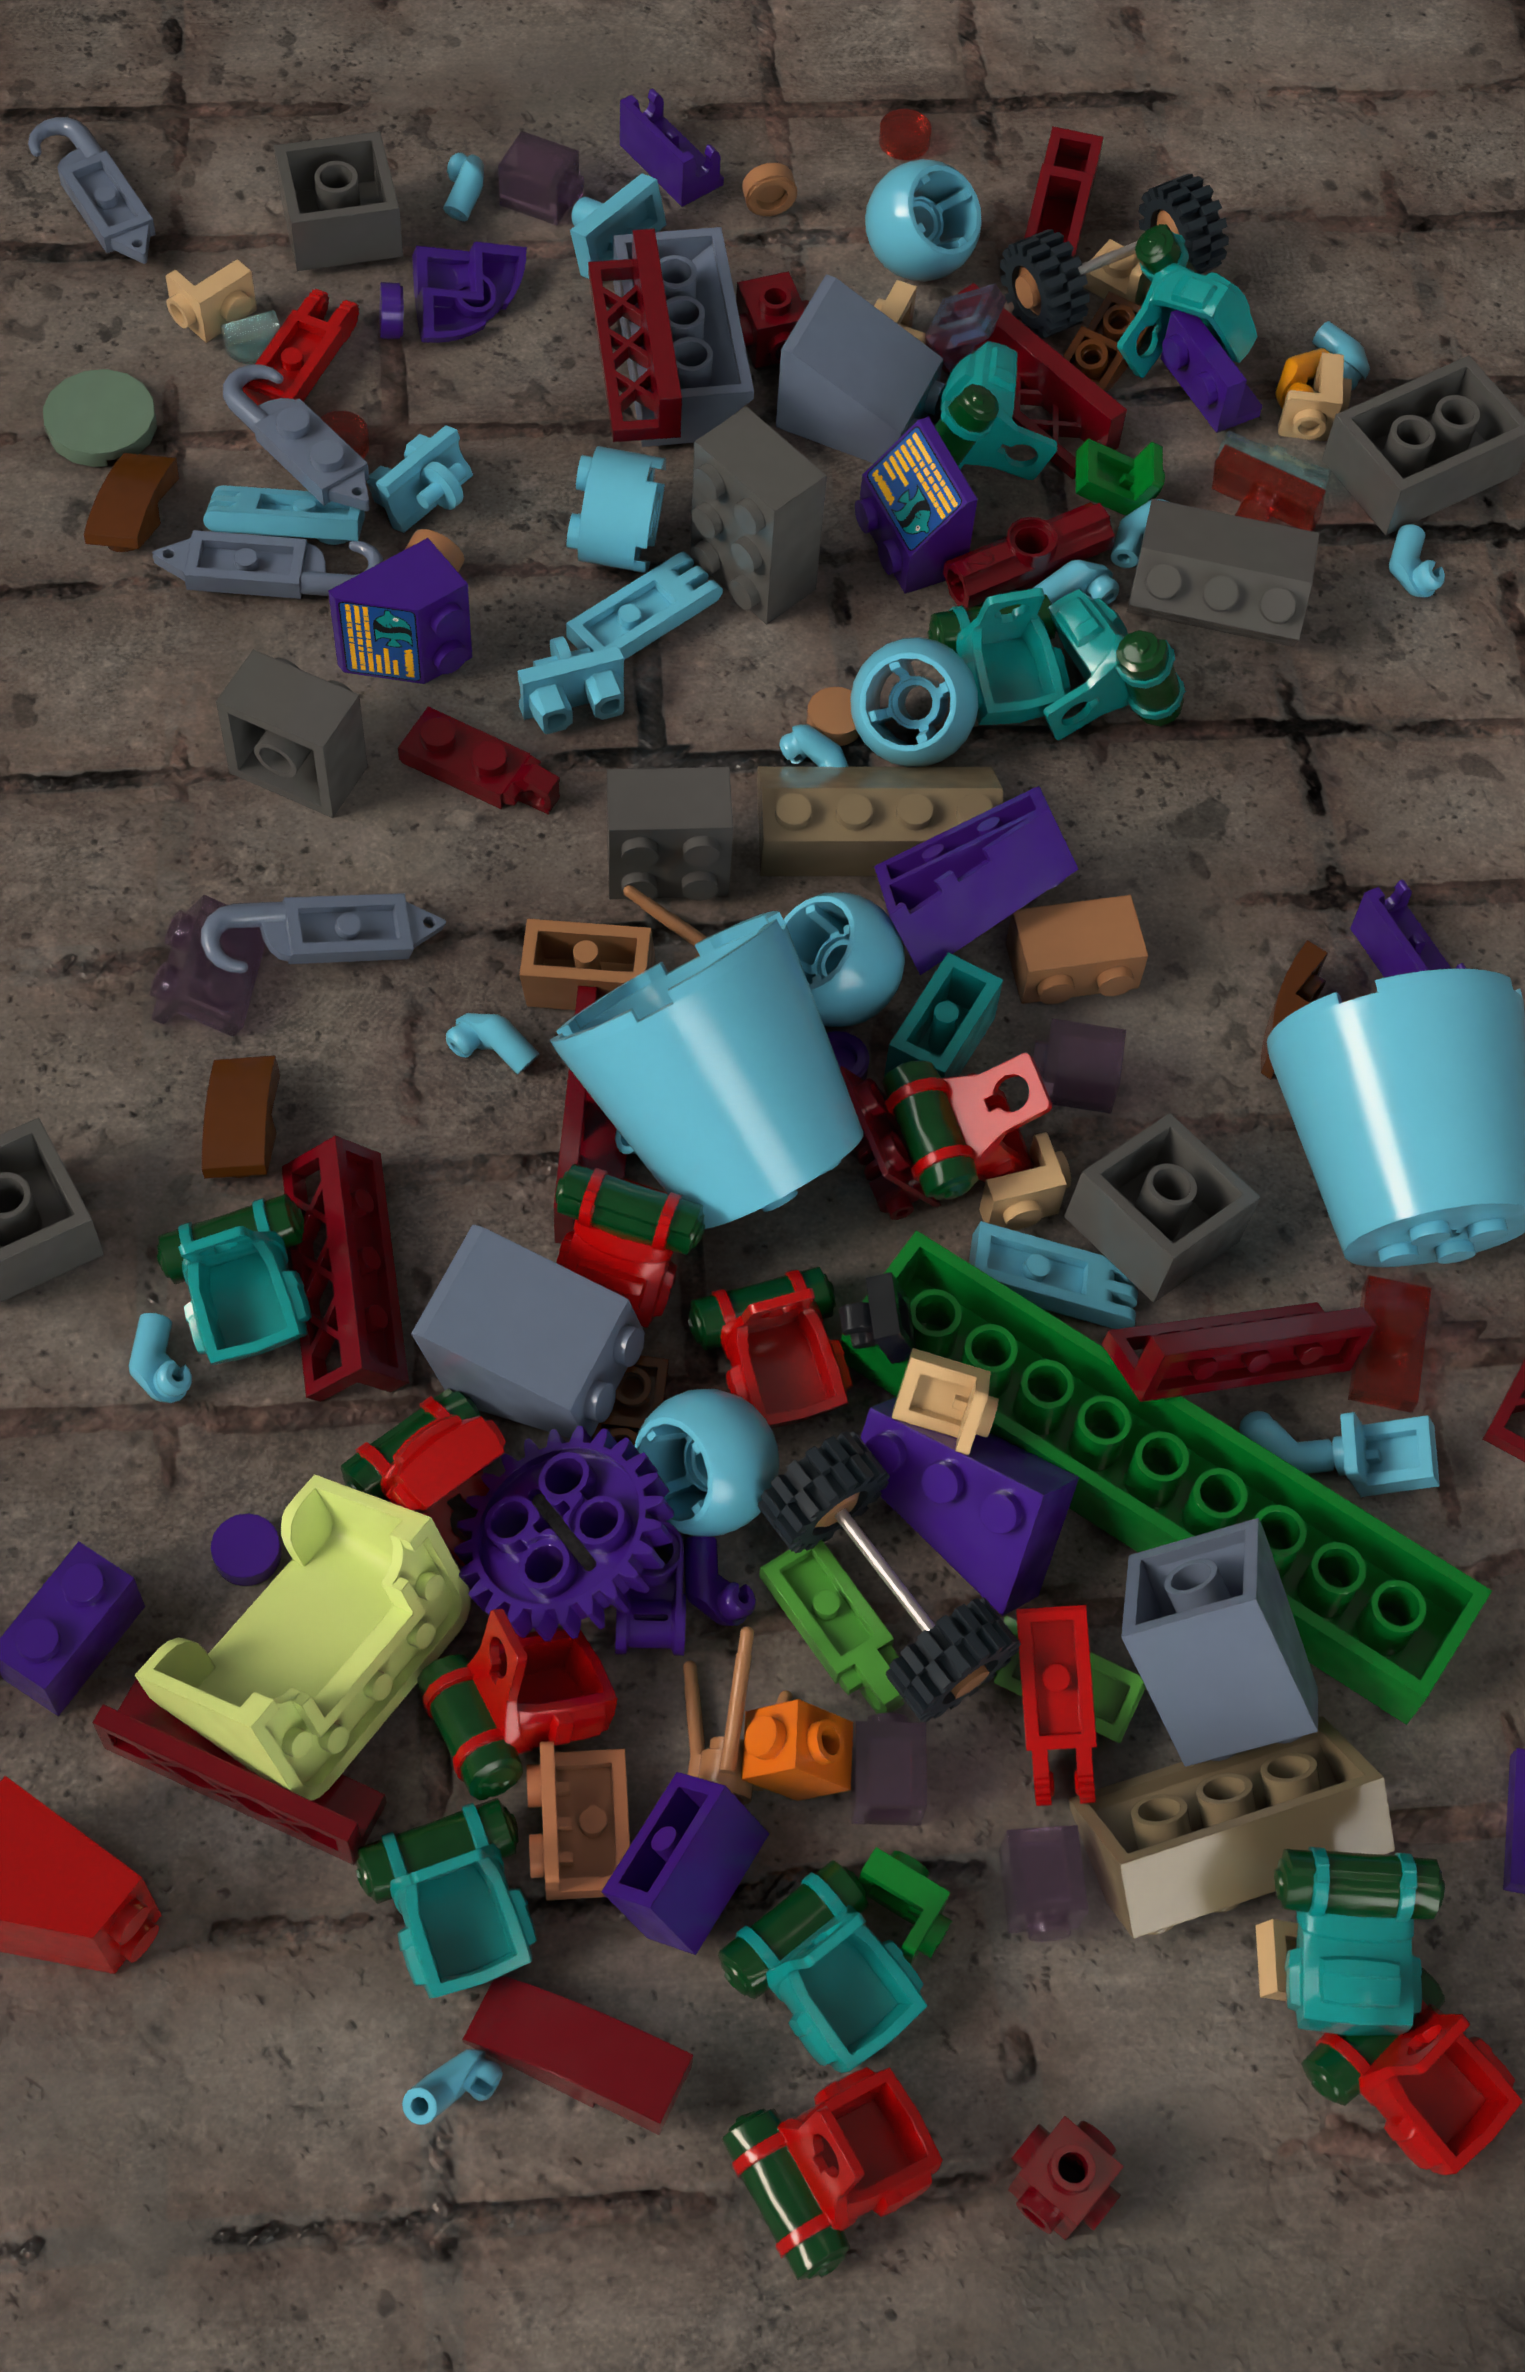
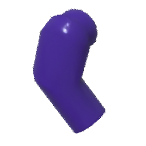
(708, 1590)

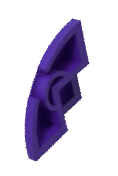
(463, 288)

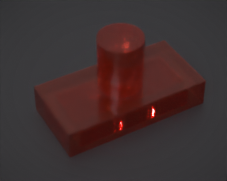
(1267, 490)
(1392, 1359)

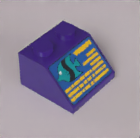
(917, 508)
(403, 618)

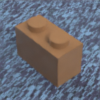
(1076, 949)
(576, 954)

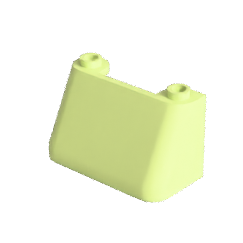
(324, 1644)

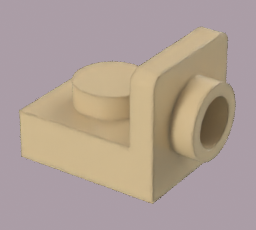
(1120, 277)

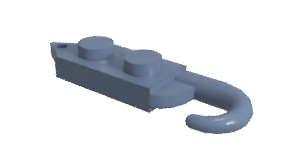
(98, 190)
(300, 441)
(255, 564)
(324, 929)

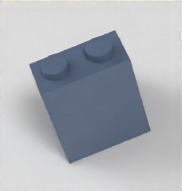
(854, 375)
(528, 1336)
(1218, 1644)

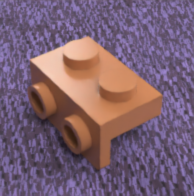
(582, 1819)

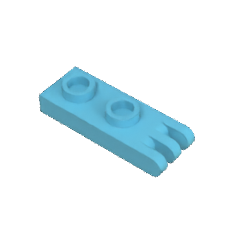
(281, 514)
(645, 608)
(1056, 1276)

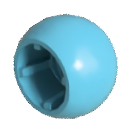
(923, 220)
(897, 659)
(847, 955)
(712, 1457)

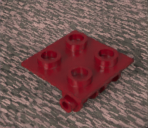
(884, 1150)

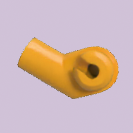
(1297, 372)

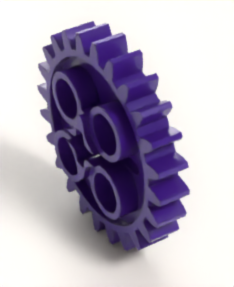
(612, 1490)

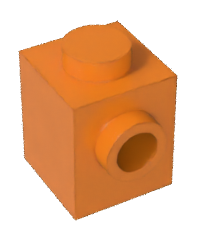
(797, 1750)

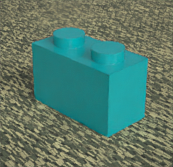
(947, 1018)

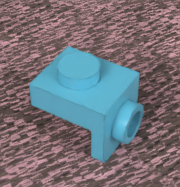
(1387, 1454)

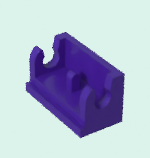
(666, 152)
(1394, 934)

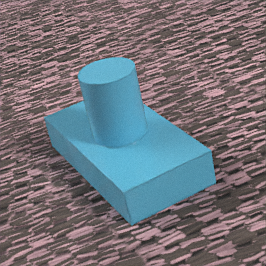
(630, 209)

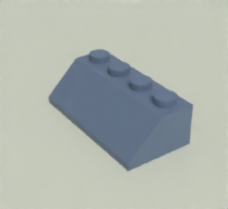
(703, 328)

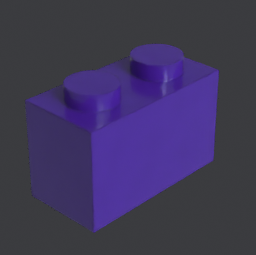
(68, 1628)
(686, 1862)

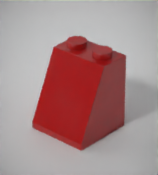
(65, 1892)

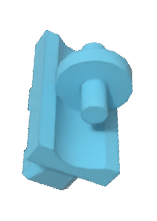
(423, 480)
(570, 681)

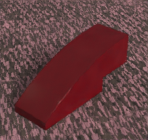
(1065, 184)
(580, 2051)

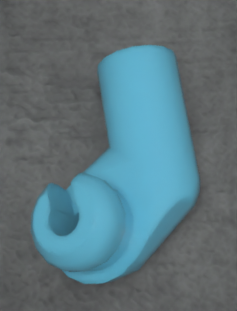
(1089, 577)
(809, 742)

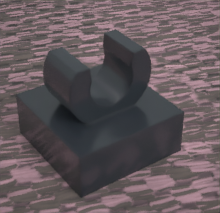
(882, 1320)

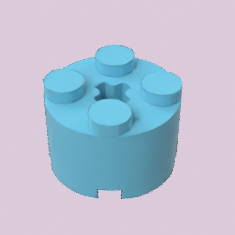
(618, 508)

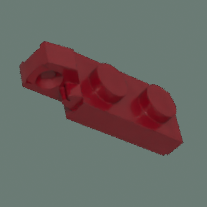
(477, 763)

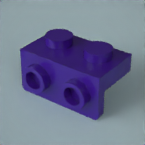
(1207, 373)

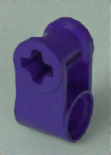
(659, 1615)

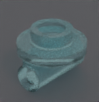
(249, 336)

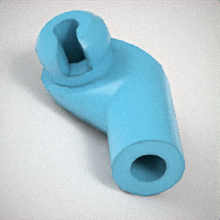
(468, 178)
(1339, 342)
(1130, 537)
(1407, 566)
(491, 1033)
(152, 1366)
(1306, 1456)
(446, 2084)

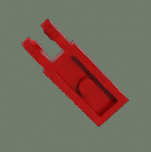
(303, 348)
(1057, 1694)

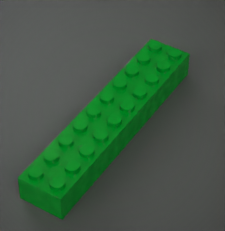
(1165, 1470)

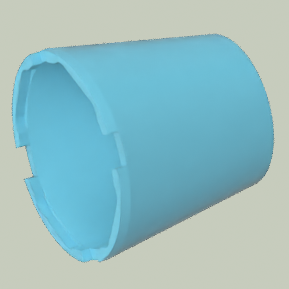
(719, 1072)
(1412, 1113)

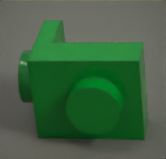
(1118, 479)
(904, 1889)

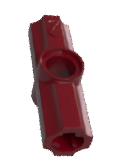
(1028, 554)

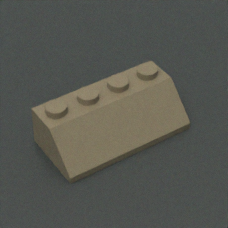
(860, 816)
(1216, 1829)

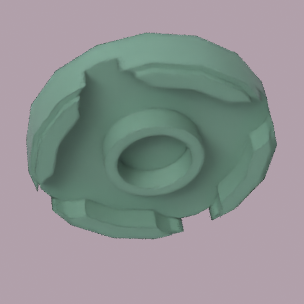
(99, 417)

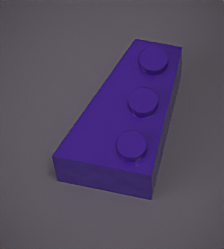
(973, 876)
(982, 1511)

